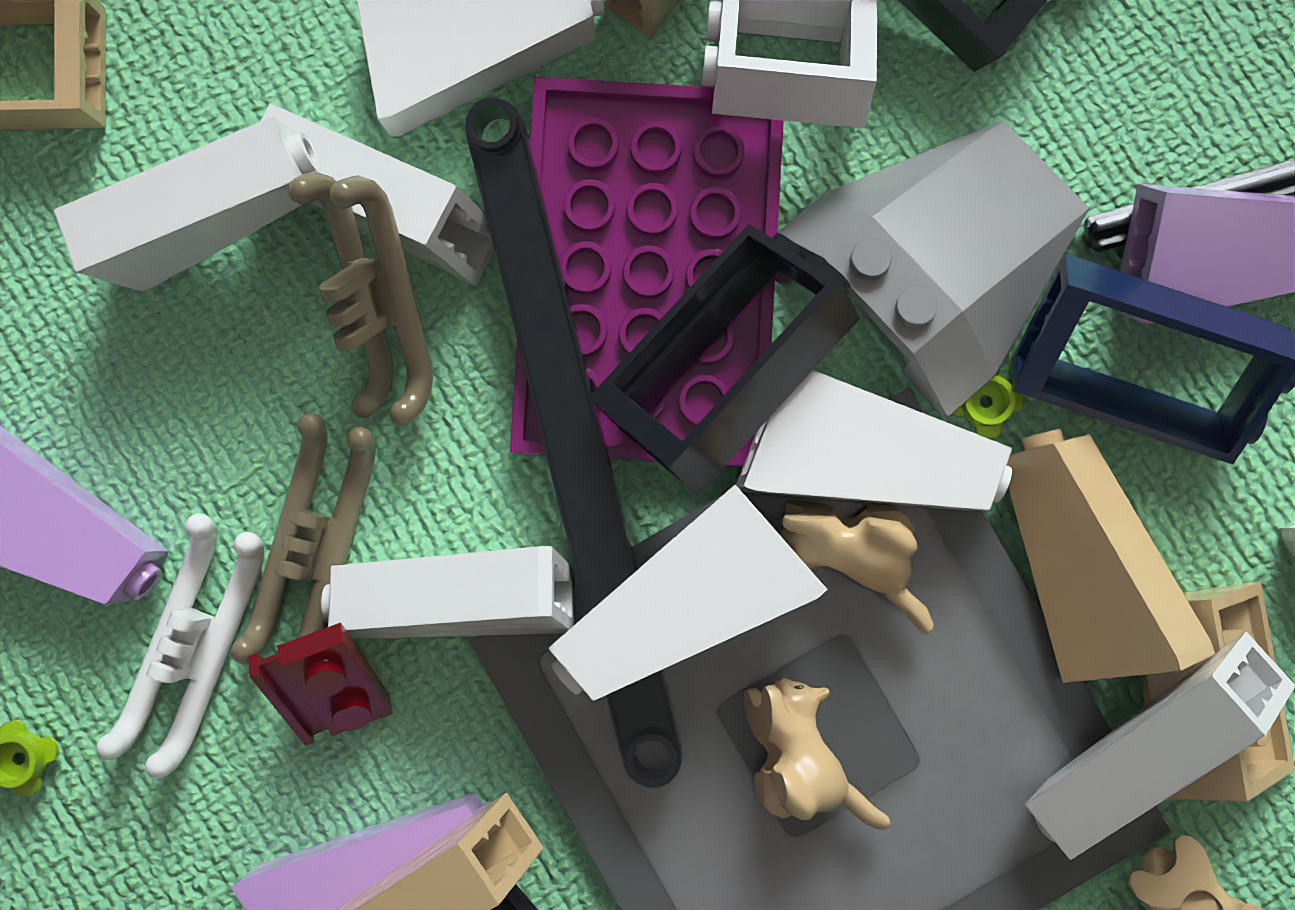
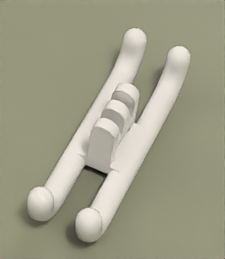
(187, 647)

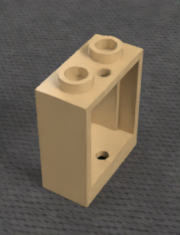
(77, 65)

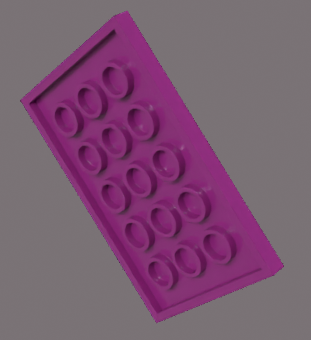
(639, 208)

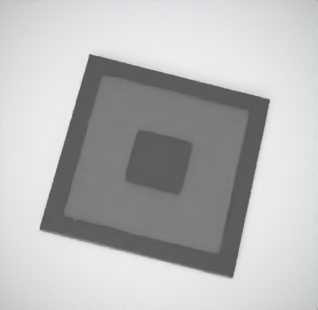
(927, 727)

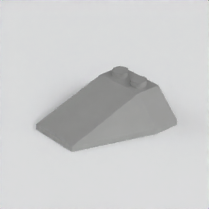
(947, 253)

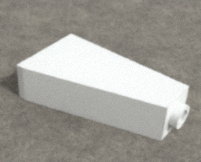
(449, 52)
(186, 206)
(431, 214)
(868, 449)
(694, 593)
(453, 595)
(1163, 747)

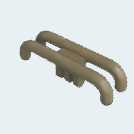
(371, 292)
(305, 540)

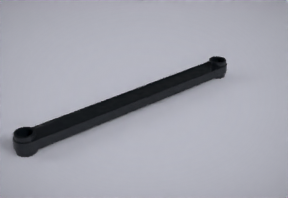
(563, 410)

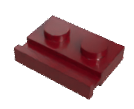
(321, 684)

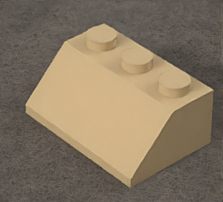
(1226, 615)

